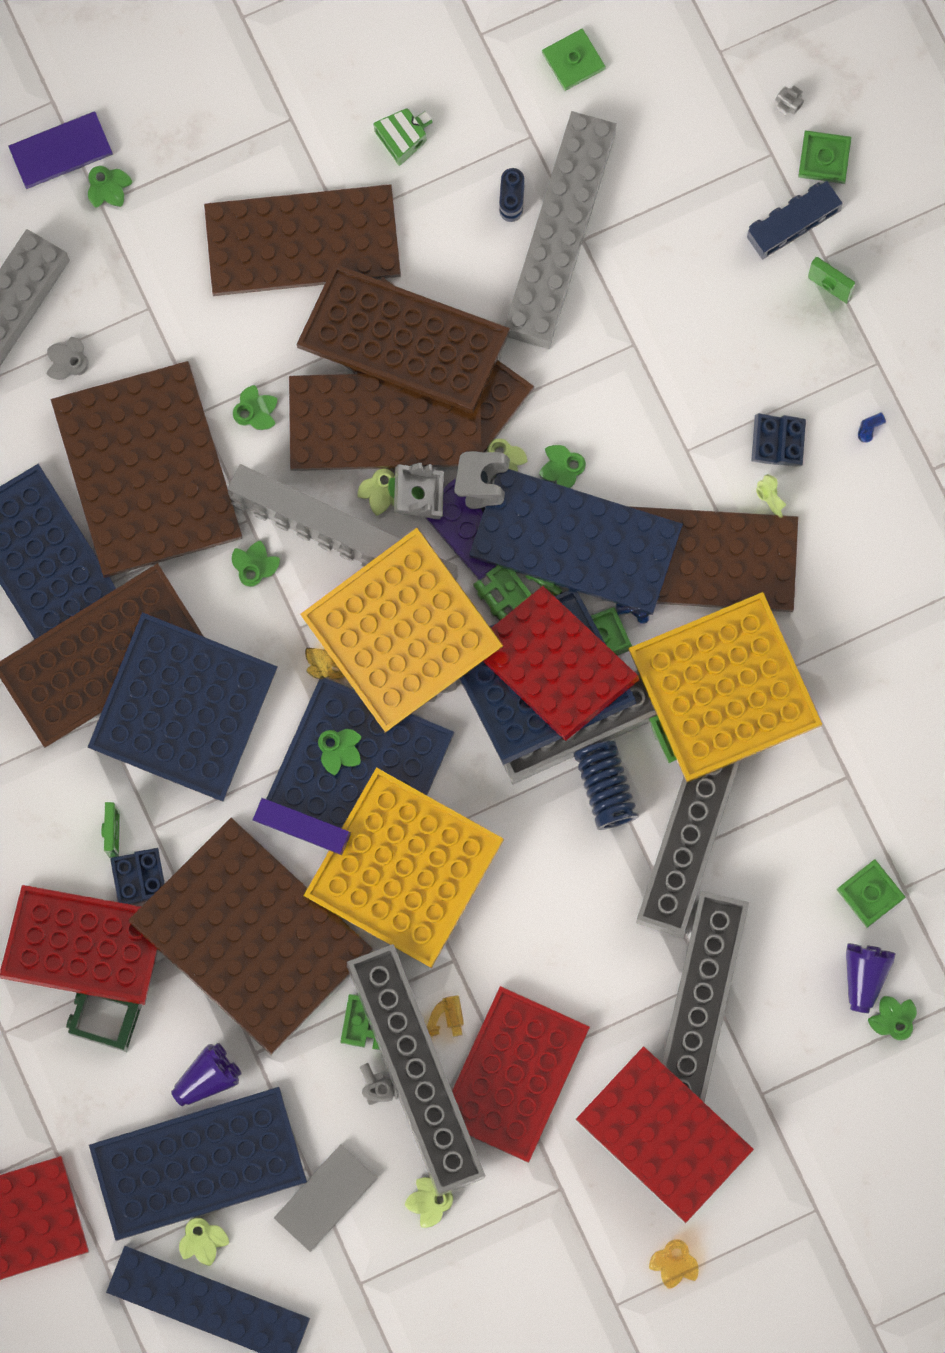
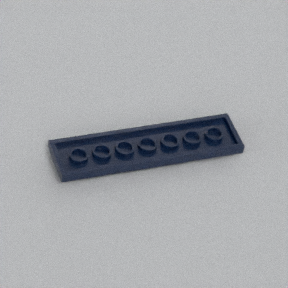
(206, 1304)

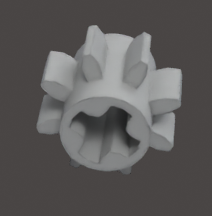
(789, 100)

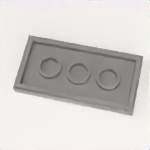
(325, 1198)

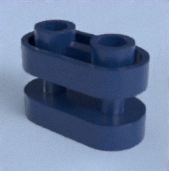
(511, 195)

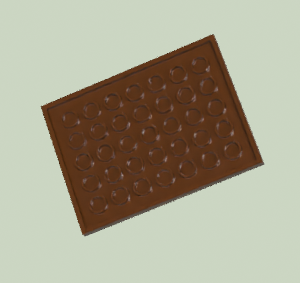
(146, 469)
(250, 936)

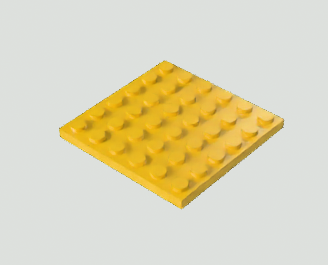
(401, 629)
(725, 687)
(405, 868)

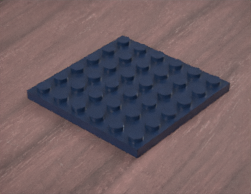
(182, 707)
(507, 718)
(407, 752)

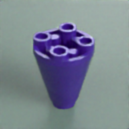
(866, 974)
(206, 1076)

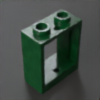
(126, 1029)

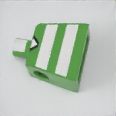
(402, 133)

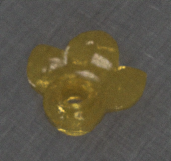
(321, 664)
(674, 1267)

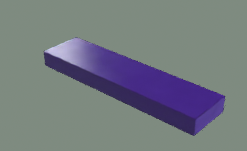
(301, 826)

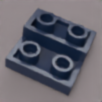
(778, 440)
(137, 876)

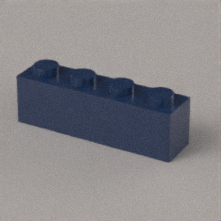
(794, 219)

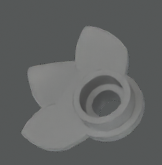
(64, 357)

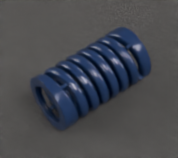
(605, 816)

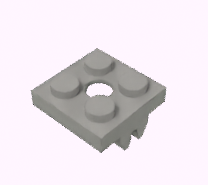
(429, 481)

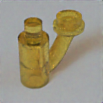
(453, 1013)

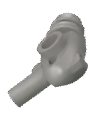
(377, 1088)

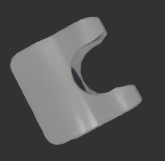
(474, 478)

